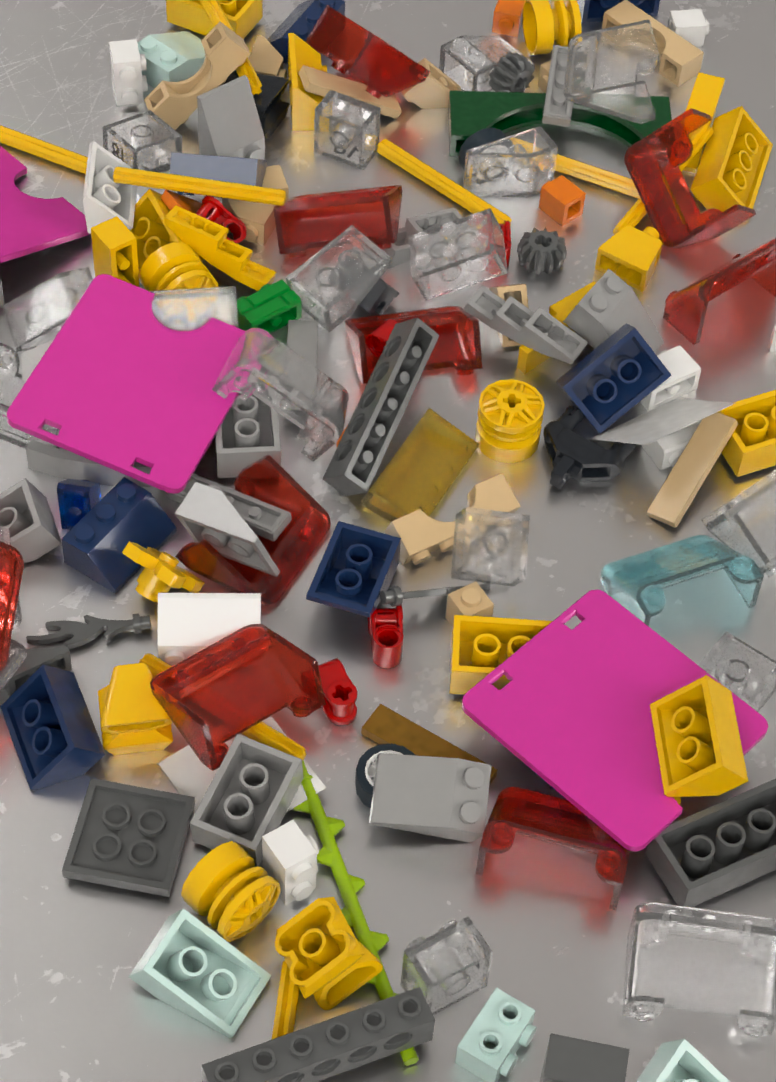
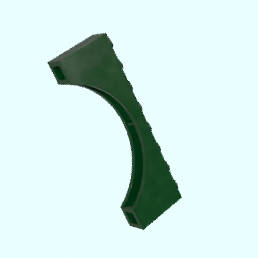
(513, 110)

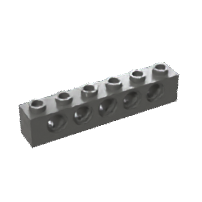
(381, 407)
(331, 1044)

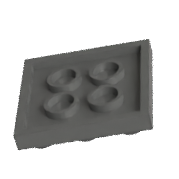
(129, 837)

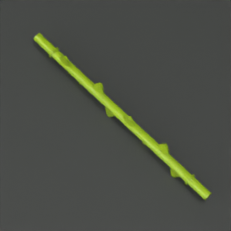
(348, 887)

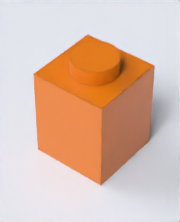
(508, 17)
(561, 200)

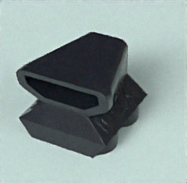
(268, 103)

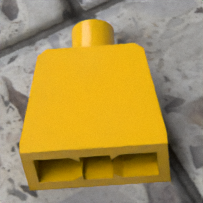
(631, 255)

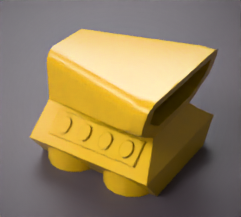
(131, 714)
(325, 954)

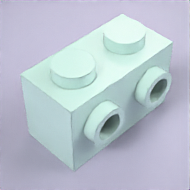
(495, 1037)

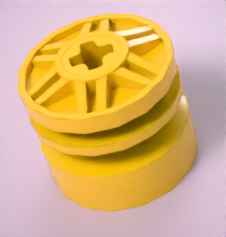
(549, 24)
(175, 268)
(509, 421)
(230, 891)

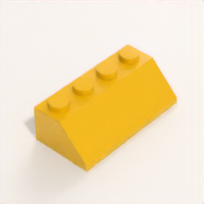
(732, 162)

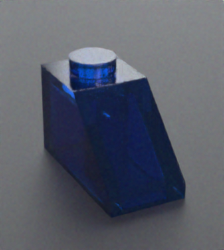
(76, 500)

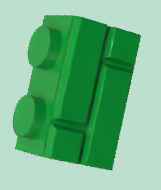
(269, 308)

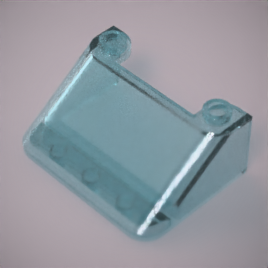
(640, 578)

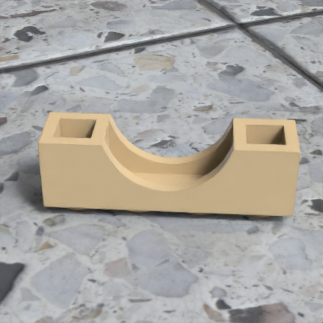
(678, 57)
(178, 100)
(425, 535)

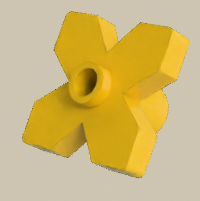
(160, 572)

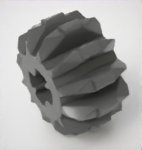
(511, 74)
(541, 251)

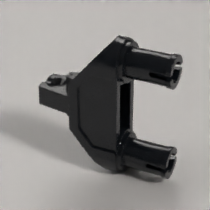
(579, 457)

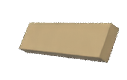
(321, 83)
(692, 468)

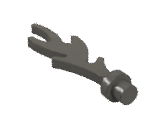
(395, 596)
(84, 633)

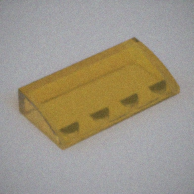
(421, 469)

